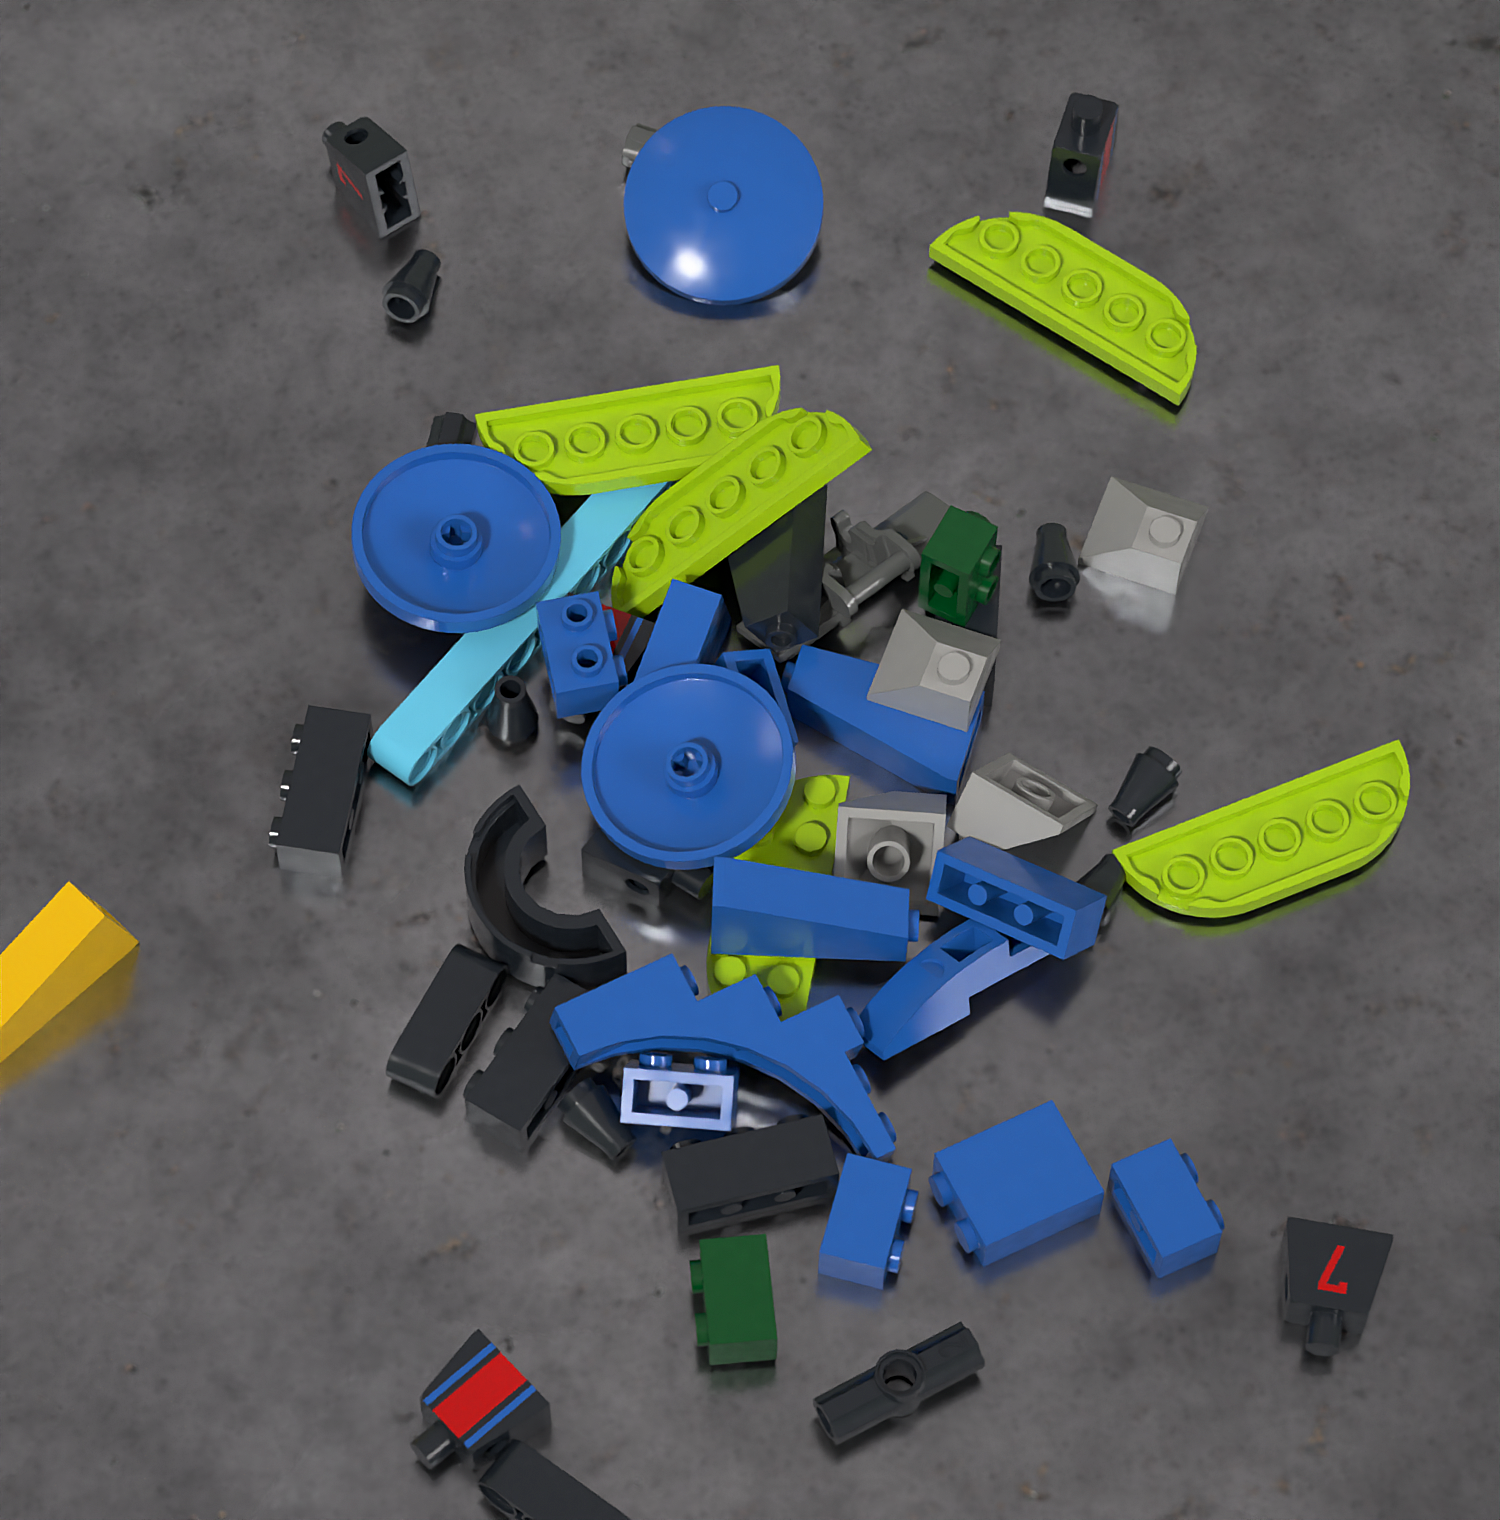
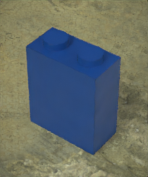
(1015, 1184)

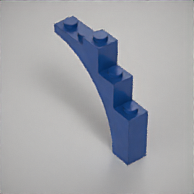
(741, 1023)

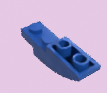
(937, 985)

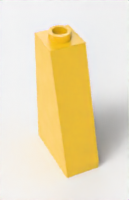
(55, 962)

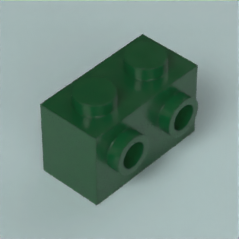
(959, 566)
(736, 1298)

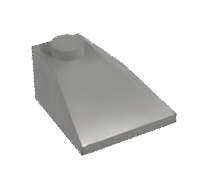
(1143, 535)
(934, 670)
(1016, 805)
(892, 842)

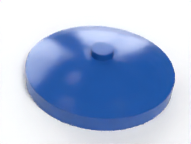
(723, 205)
(456, 538)
(688, 766)

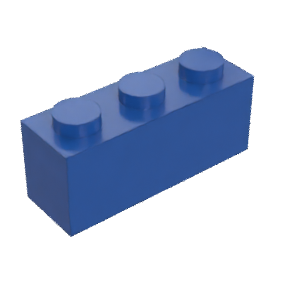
(1016, 897)

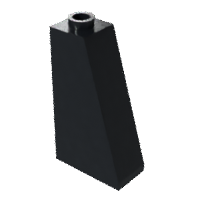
(781, 576)

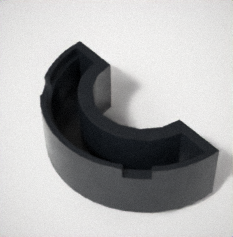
(511, 924)

